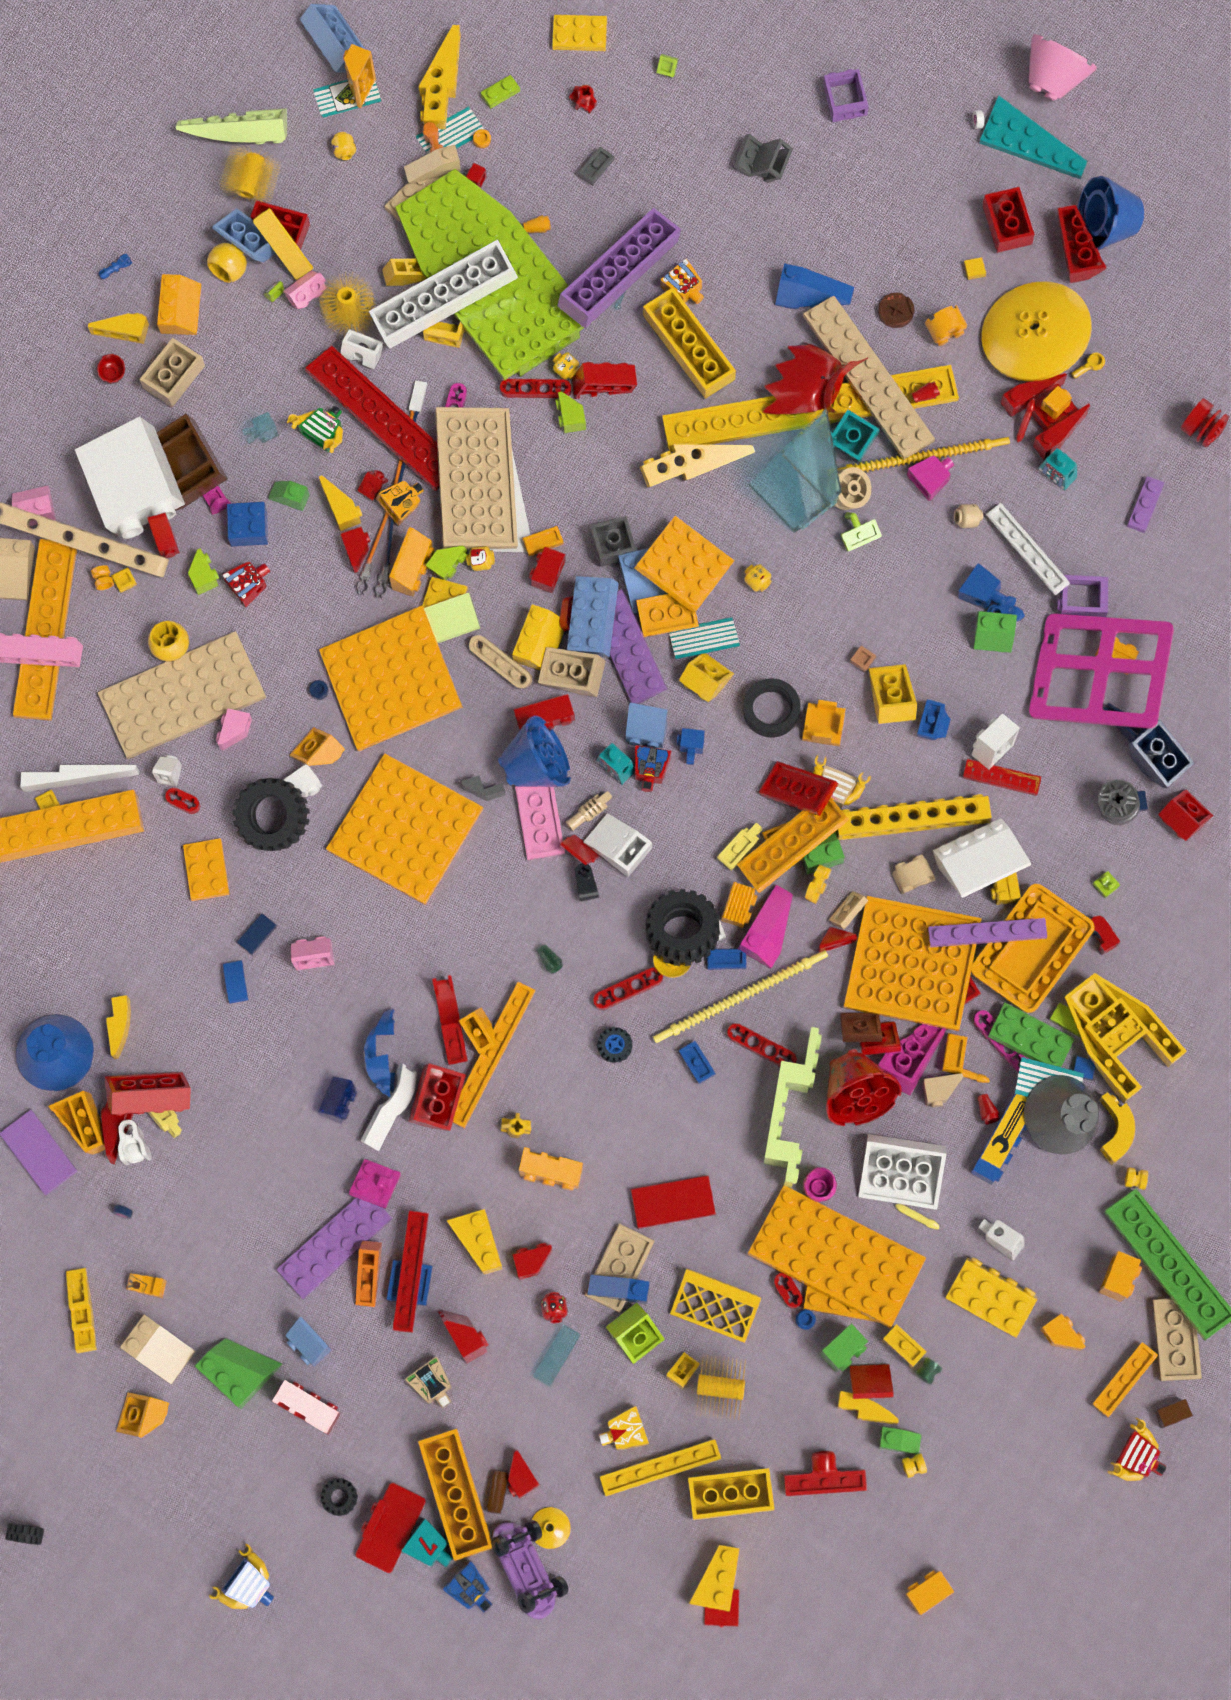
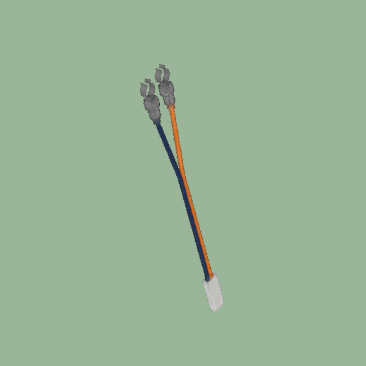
(415, 406)

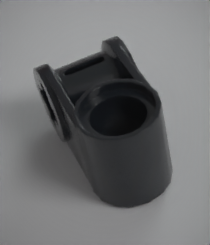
(585, 885)

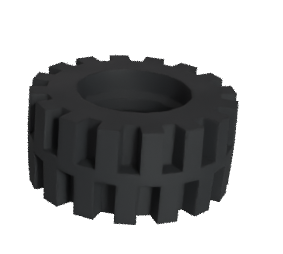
(24, 1534)

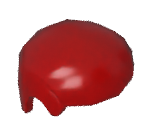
(111, 368)

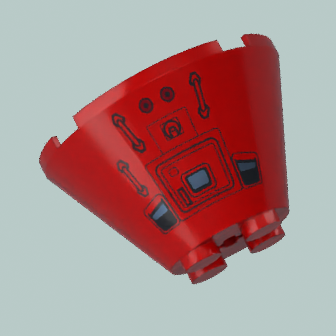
(859, 1090)

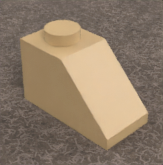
(939, 1089)

